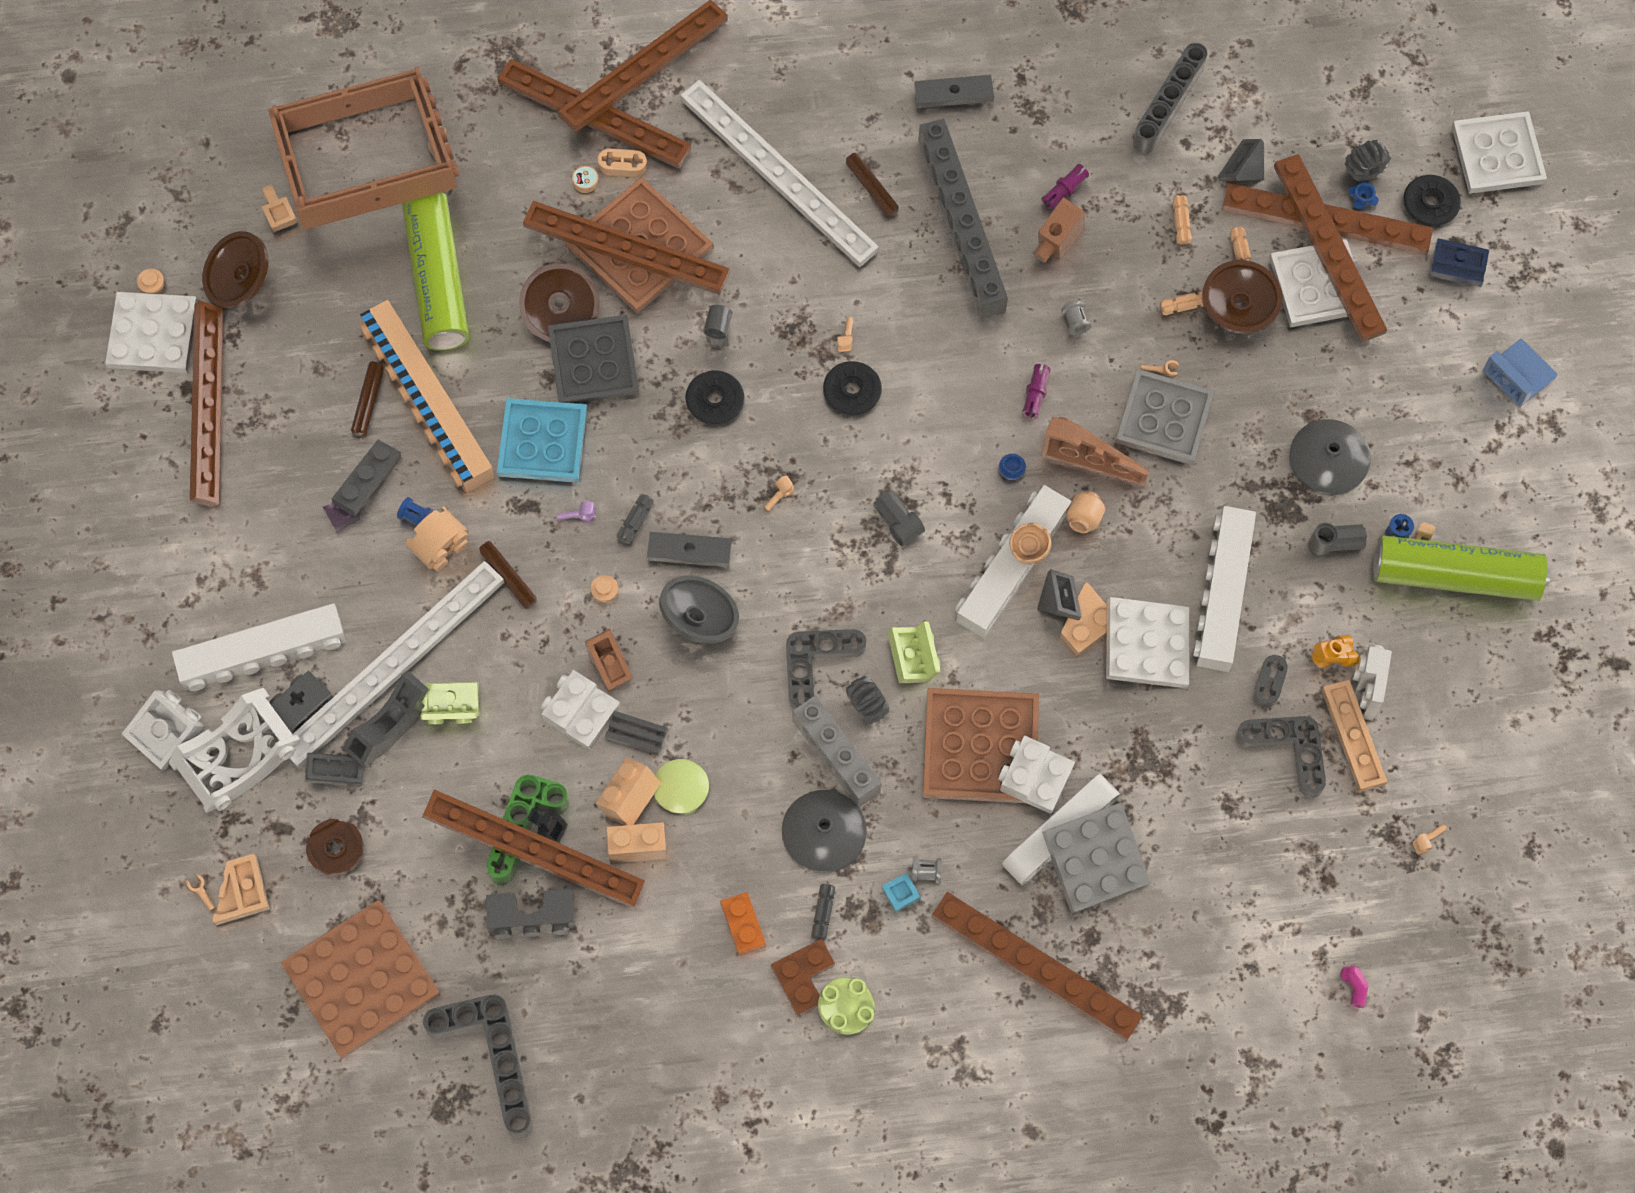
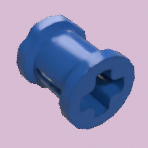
(406, 509)
(1397, 523)

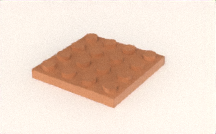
(650, 216)
(972, 739)
(360, 979)

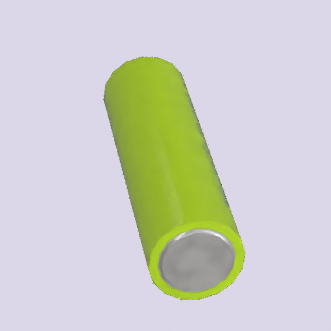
(436, 272)
(1460, 568)

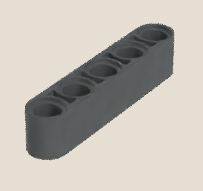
(1167, 107)

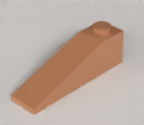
(1081, 448)

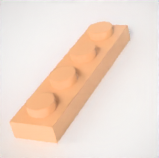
(1354, 736)

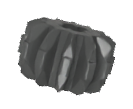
(1367, 161)
(867, 700)

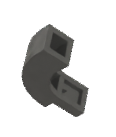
(390, 723)

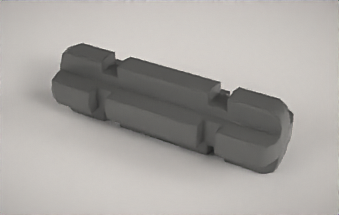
(635, 518)
(823, 911)

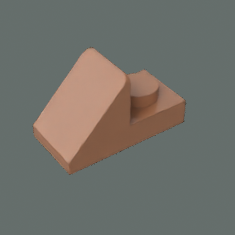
(608, 659)

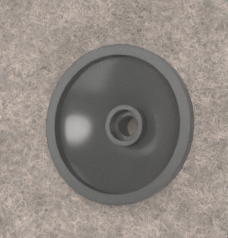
(1327, 470)
(699, 609)
(824, 848)

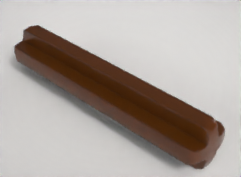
(872, 184)
(367, 399)
(509, 575)

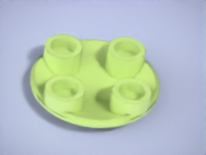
(682, 786)
(846, 1005)

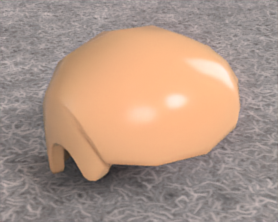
(1030, 543)

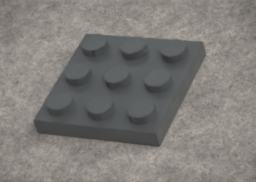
(593, 359)

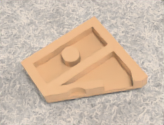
(1093, 623)
(241, 891)

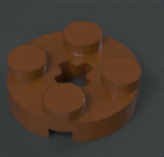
(331, 863)

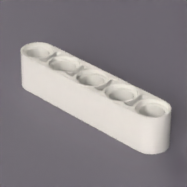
(1033, 852)

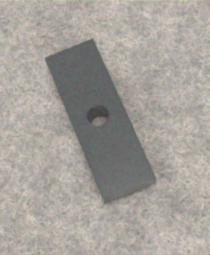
(966, 89)
(673, 547)

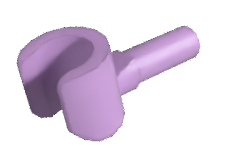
(586, 512)

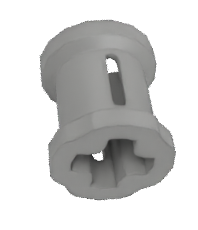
(1076, 317)
(926, 869)

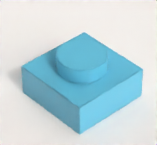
(901, 892)

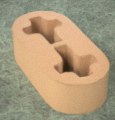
(622, 162)

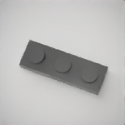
(366, 477)

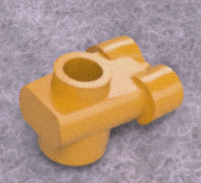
(1335, 651)

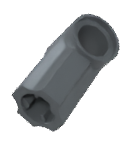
(718, 326)
(902, 524)
(1339, 538)

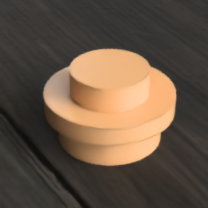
(150, 281)
(604, 588)

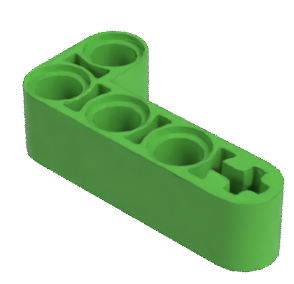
(524, 803)

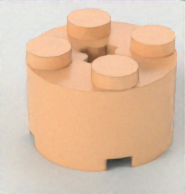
(437, 539)

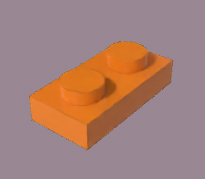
(743, 923)

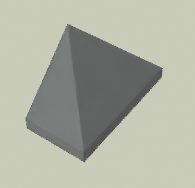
(1245, 162)
(1060, 596)

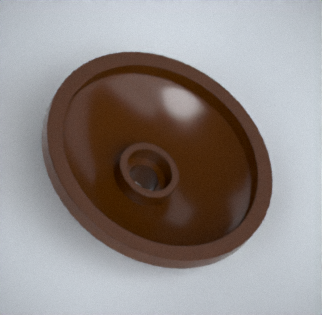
(235, 269)
(556, 281)
(1245, 284)

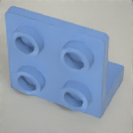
(1519, 372)

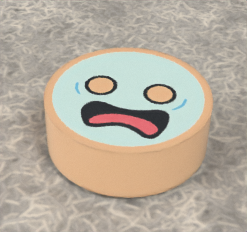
(585, 179)

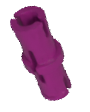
(1065, 186)
(1036, 391)

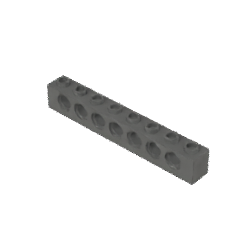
(962, 218)

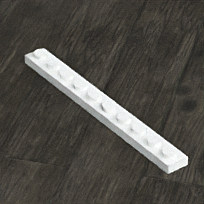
(779, 173)
(395, 661)

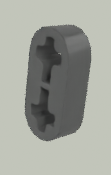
(1276, 682)

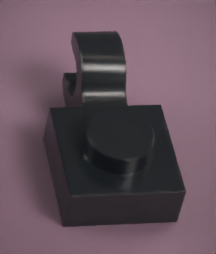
(549, 825)

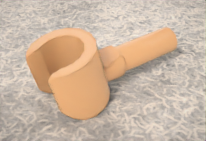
(844, 343)
(1163, 370)
(785, 489)
(1425, 531)
(1422, 843)
(200, 891)

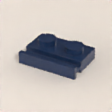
(1459, 262)

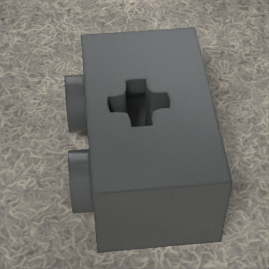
(304, 689)

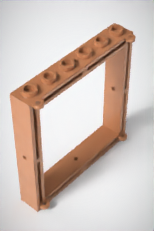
(381, 192)

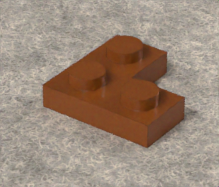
(795, 975)

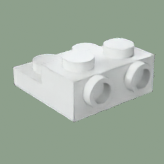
(1371, 679)
(579, 709)
(162, 726)
(1035, 774)

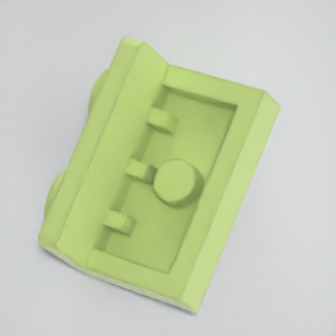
(914, 653)
(451, 701)

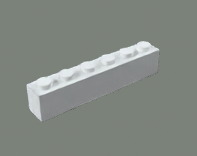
(1004, 571)
(1226, 589)
(259, 647)

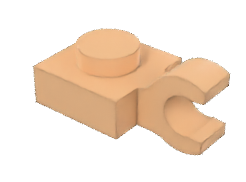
(277, 211)

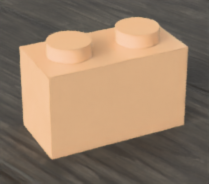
(628, 792)
(636, 843)

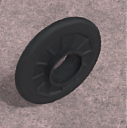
(1429, 214)
(848, 373)
(717, 412)

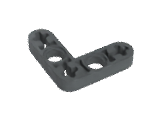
(805, 657)
(1292, 737)

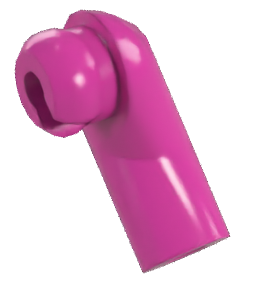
(1359, 983)

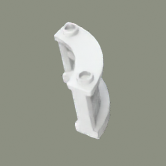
(198, 749)

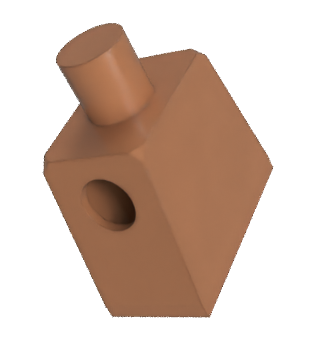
(1060, 230)

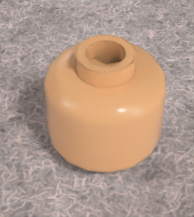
(1085, 512)

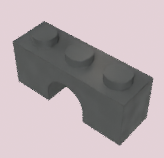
(555, 915)

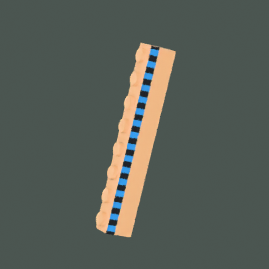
(426, 396)

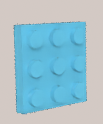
(542, 440)

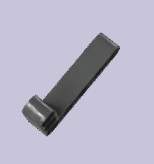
(498, 1052)

